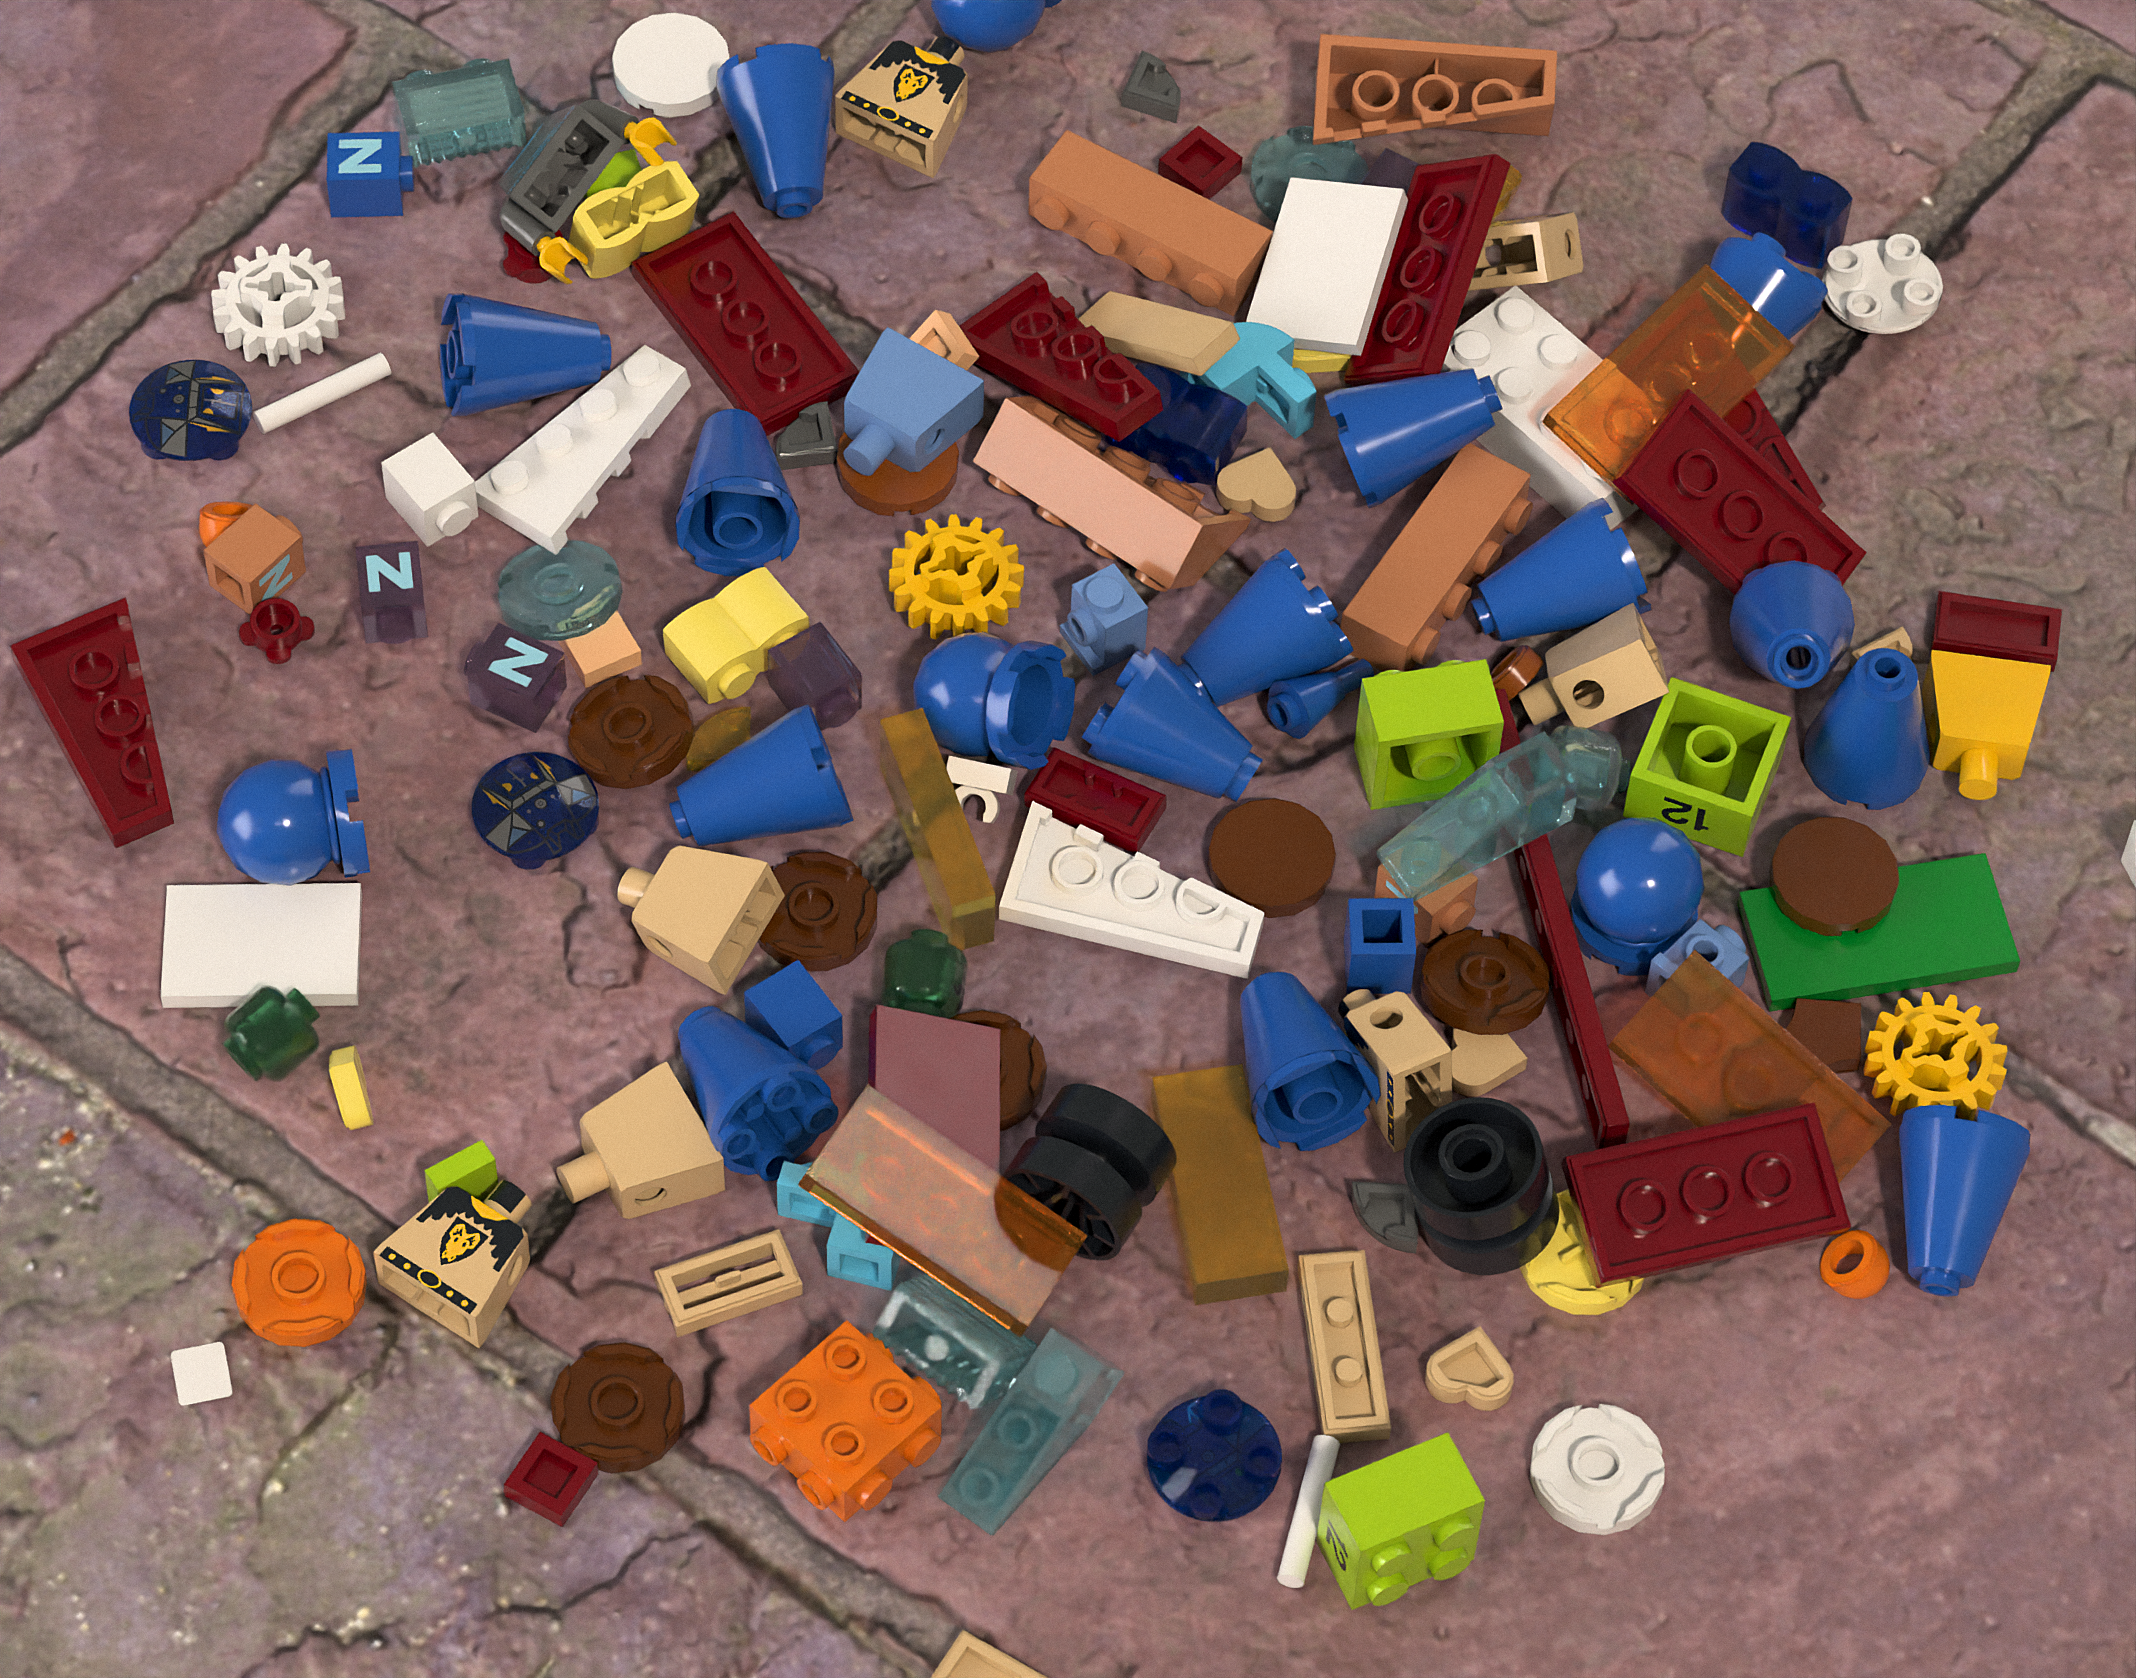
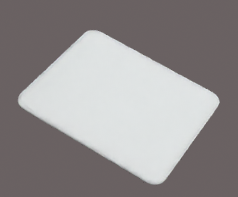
(201, 1373)

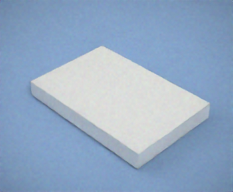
(1328, 263)
(246, 936)

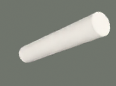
(321, 393)
(1307, 1512)

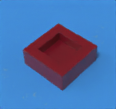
(1200, 163)
(551, 1479)

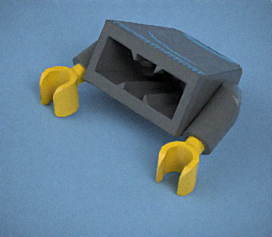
(560, 169)

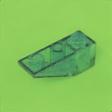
(1484, 817)
(1031, 1429)

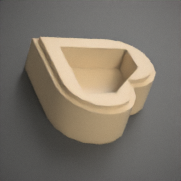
(1257, 486)
(1483, 1062)
(1470, 1372)

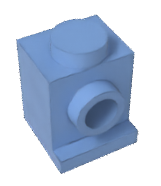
(1105, 620)
(1718, 946)

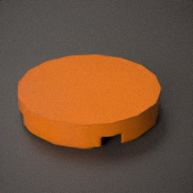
(299, 1283)

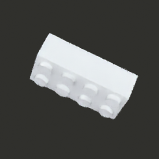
(1532, 370)

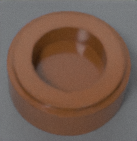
(1516, 670)

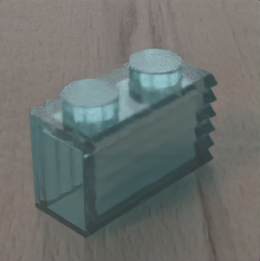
(459, 111)
(952, 1341)

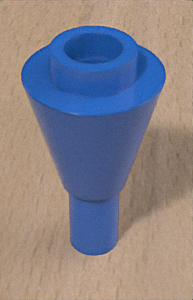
(1305, 701)

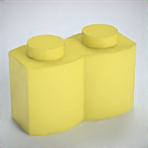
(634, 219)
(727, 638)

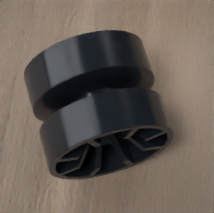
(1094, 1165)
(1481, 1186)

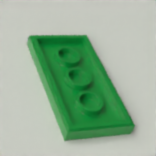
(1937, 932)

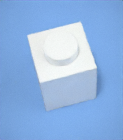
(430, 489)

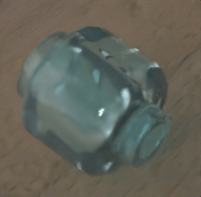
(1597, 761)

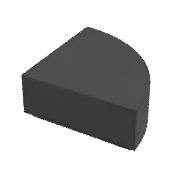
(1152, 89)
(808, 440)
(1387, 1213)

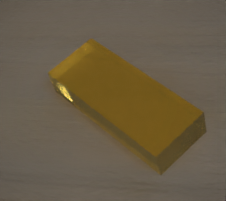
(937, 829)
(1220, 1185)

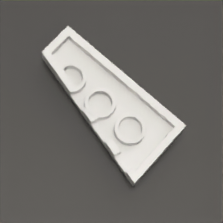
(570, 458)
(1094, 892)

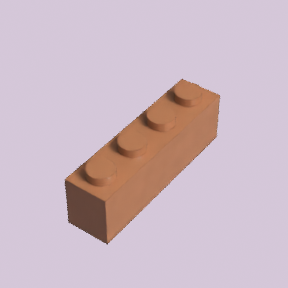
(1149, 222)
(1437, 560)

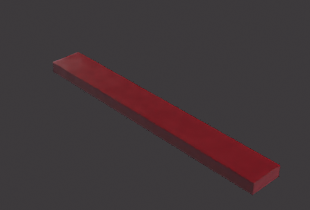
(1568, 977)

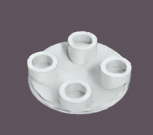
(1882, 285)

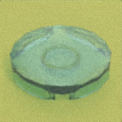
(1297, 157)
(559, 593)

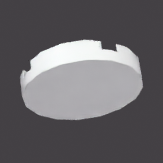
(669, 64)
(1597, 1469)

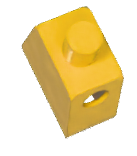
(1981, 717)

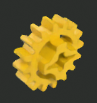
(956, 577)
(1935, 1057)

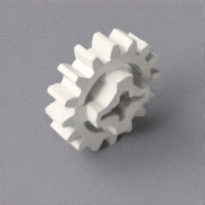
(278, 305)

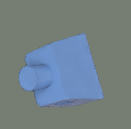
(908, 406)

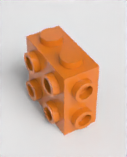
(846, 1422)

